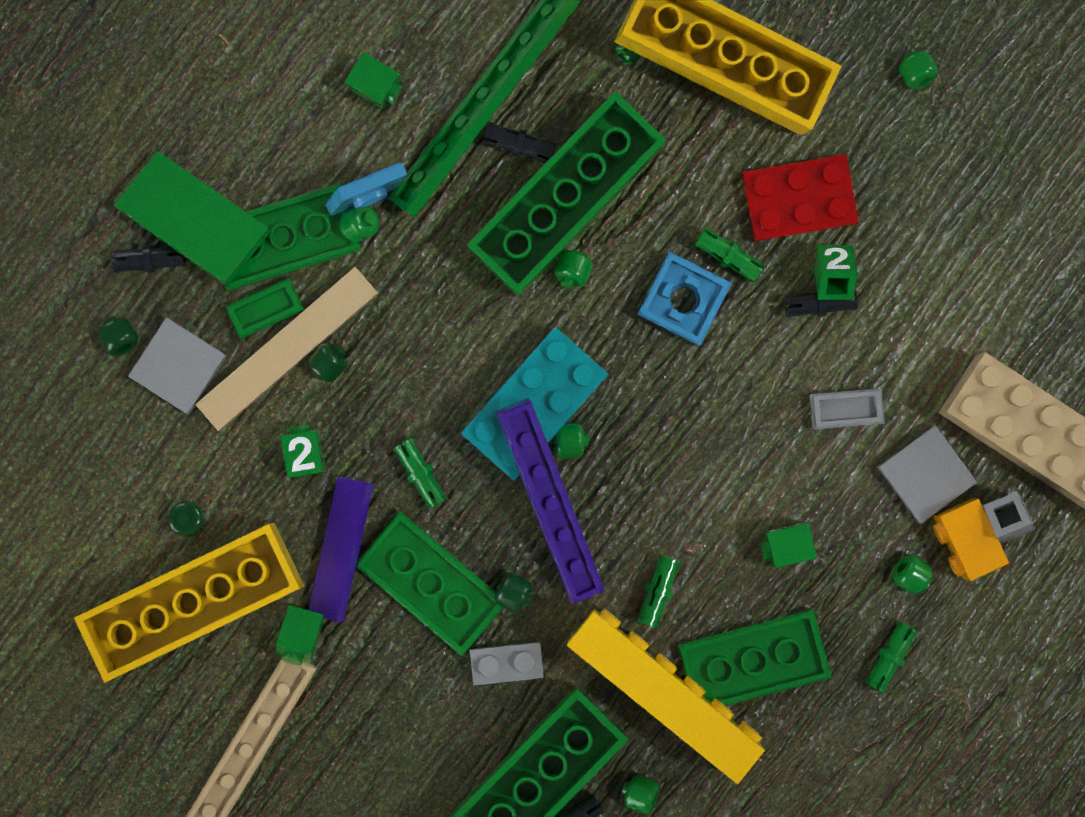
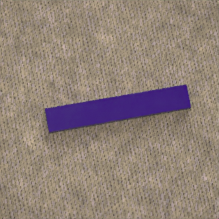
(550, 500)

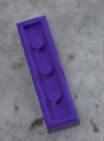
(340, 548)

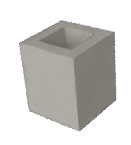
(1009, 517)

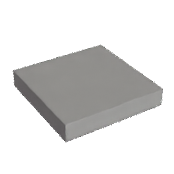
(177, 366)
(927, 474)

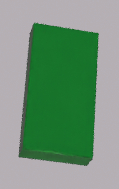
(265, 308)

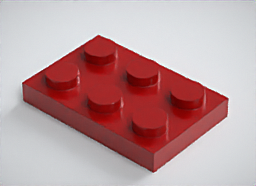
(800, 198)

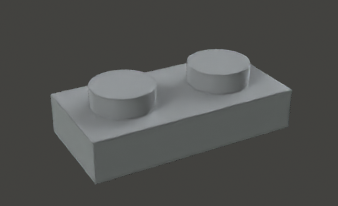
(506, 663)

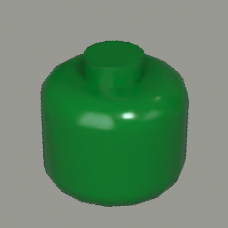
(918, 69)
(359, 223)
(573, 269)
(570, 441)
(912, 574)
(641, 793)

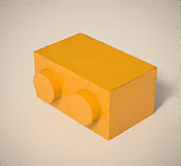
(969, 540)

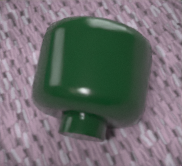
(118, 336)
(328, 361)
(186, 518)
(514, 592)

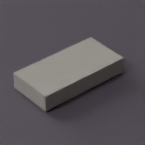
(847, 408)

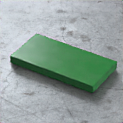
(192, 218)
(298, 238)
(430, 583)
(757, 658)

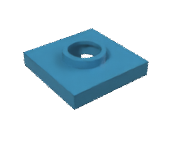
(366, 189)
(709, 294)

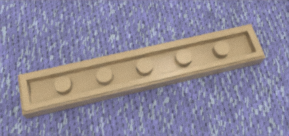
(287, 349)
(252, 740)

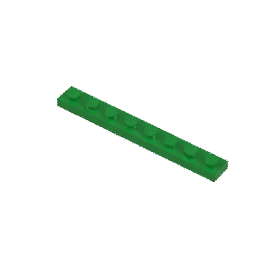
(481, 104)

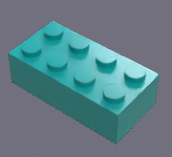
(557, 382)

